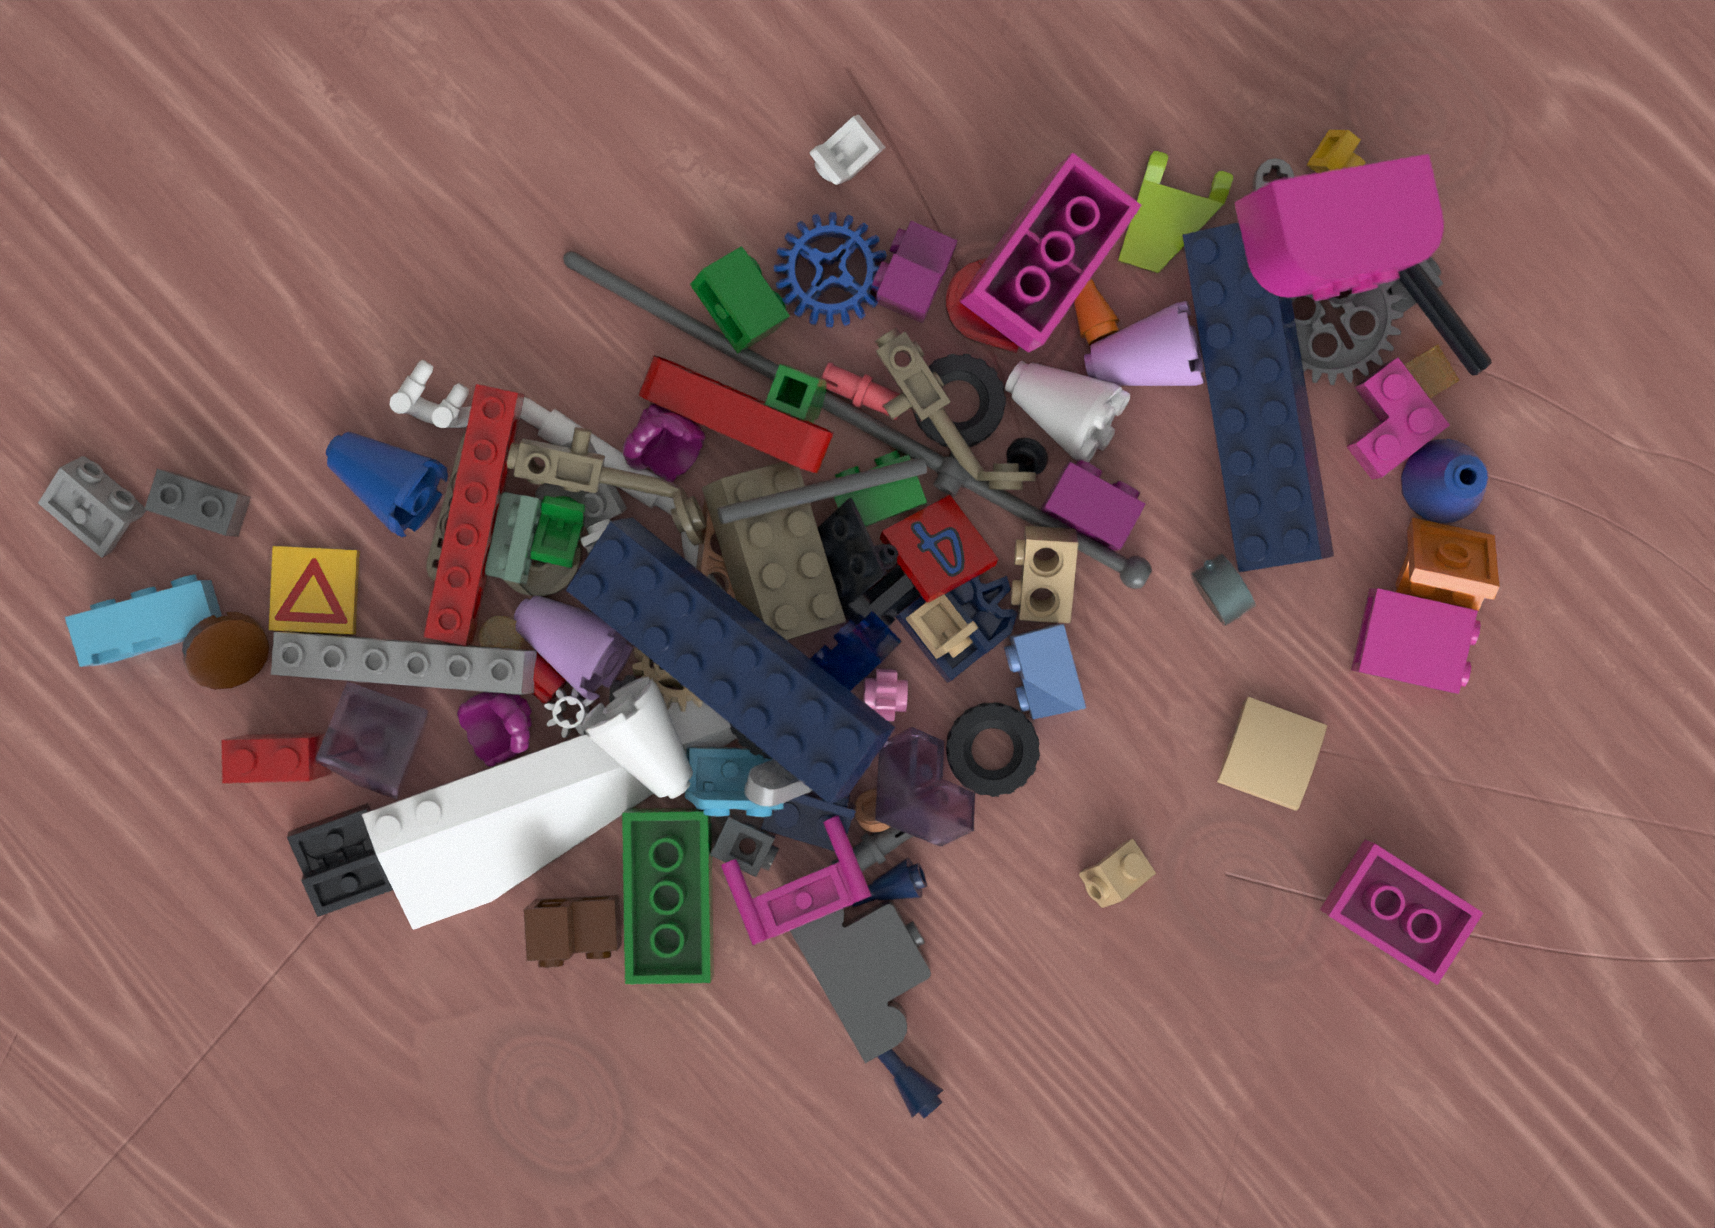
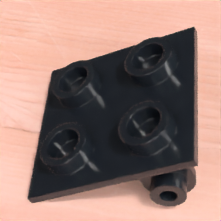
(851, 553)

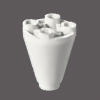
(1068, 406)

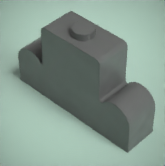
(864, 968)

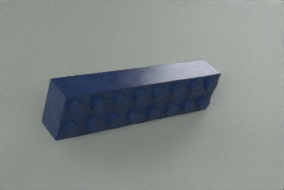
(1257, 407)
(730, 659)

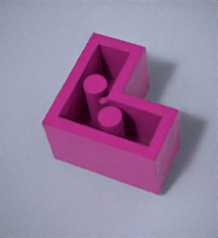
(1404, 415)

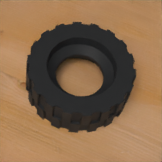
(990, 392)
(998, 781)

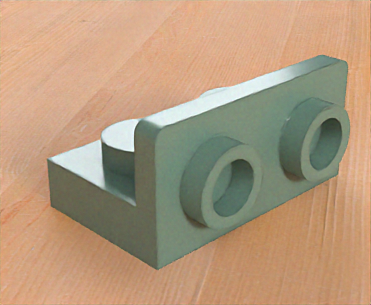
(513, 537)

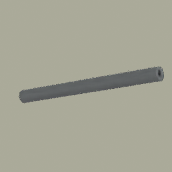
(821, 490)

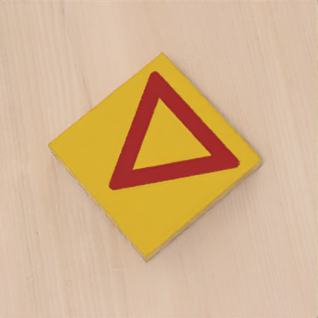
(314, 590)

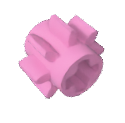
(886, 693)

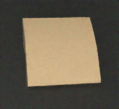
(1272, 753)

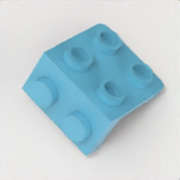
(721, 780)

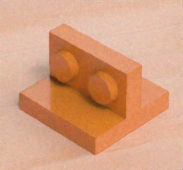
(1449, 565)

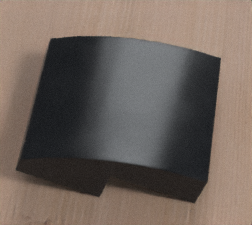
(338, 861)

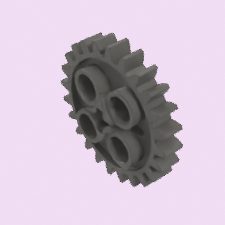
(1366, 347)

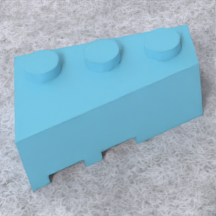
(142, 623)

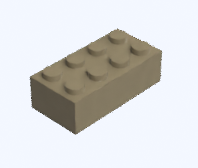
(777, 556)

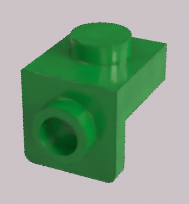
(558, 531)

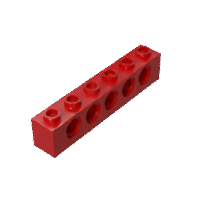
(473, 515)

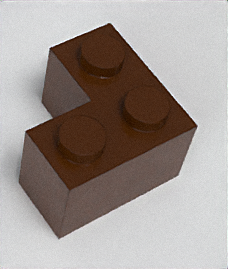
(569, 926)

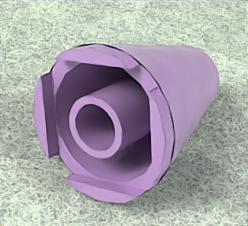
(1150, 352)
(573, 643)

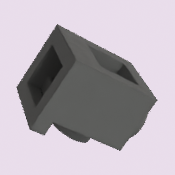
(728, 846)

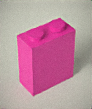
(1416, 640)

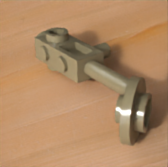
(925, 395)
(584, 471)

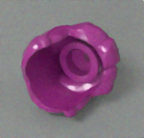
(663, 443)
(496, 725)

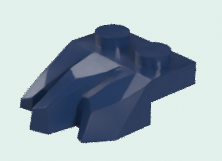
(974, 603)

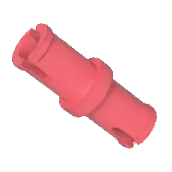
(858, 389)

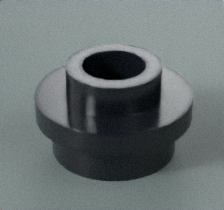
(1028, 454)

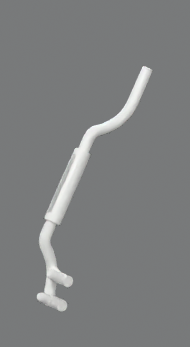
(552, 427)

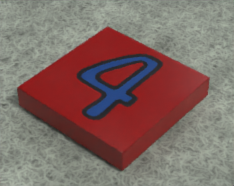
(939, 548)

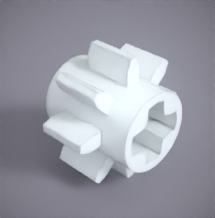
(560, 707)

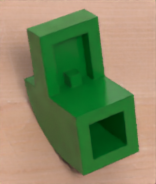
(797, 393)

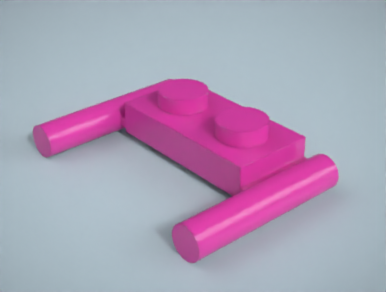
(803, 898)

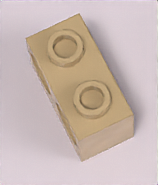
(1052, 574)

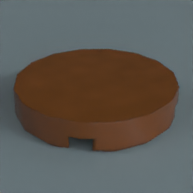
(225, 650)

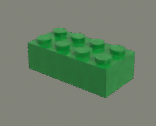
(667, 896)

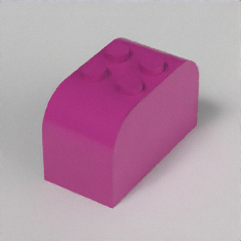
(1341, 227)
(1049, 253)

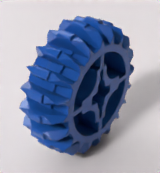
(817, 258)

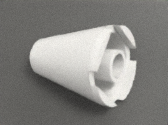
(642, 737)

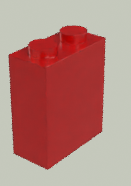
(272, 758)

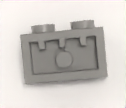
(91, 504)

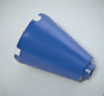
(388, 479)
(1444, 481)

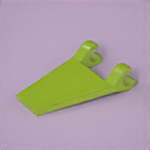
(1166, 215)

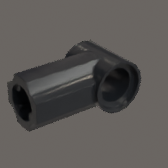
(885, 599)

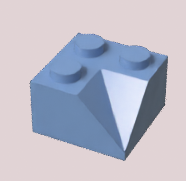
(1045, 672)

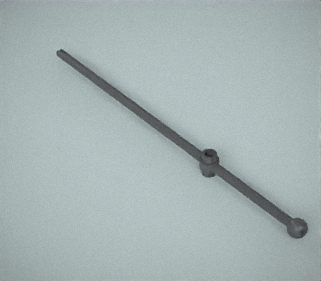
(950, 473)

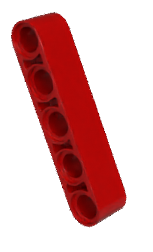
(735, 414)

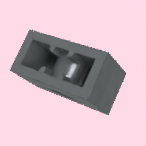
(197, 503)

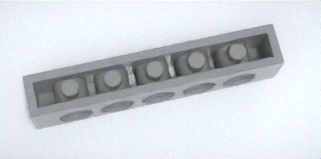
(403, 662)

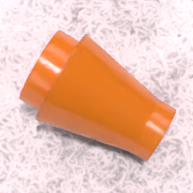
(1094, 314)

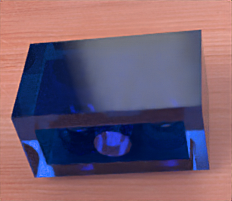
(858, 650)

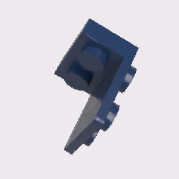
(804, 818)

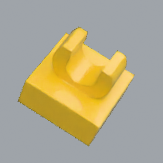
(1336, 152)

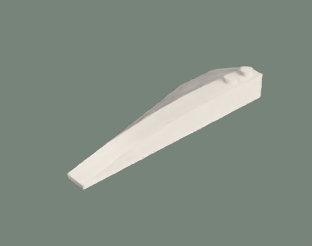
(507, 822)

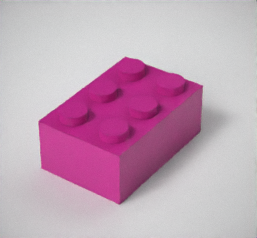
(1401, 911)

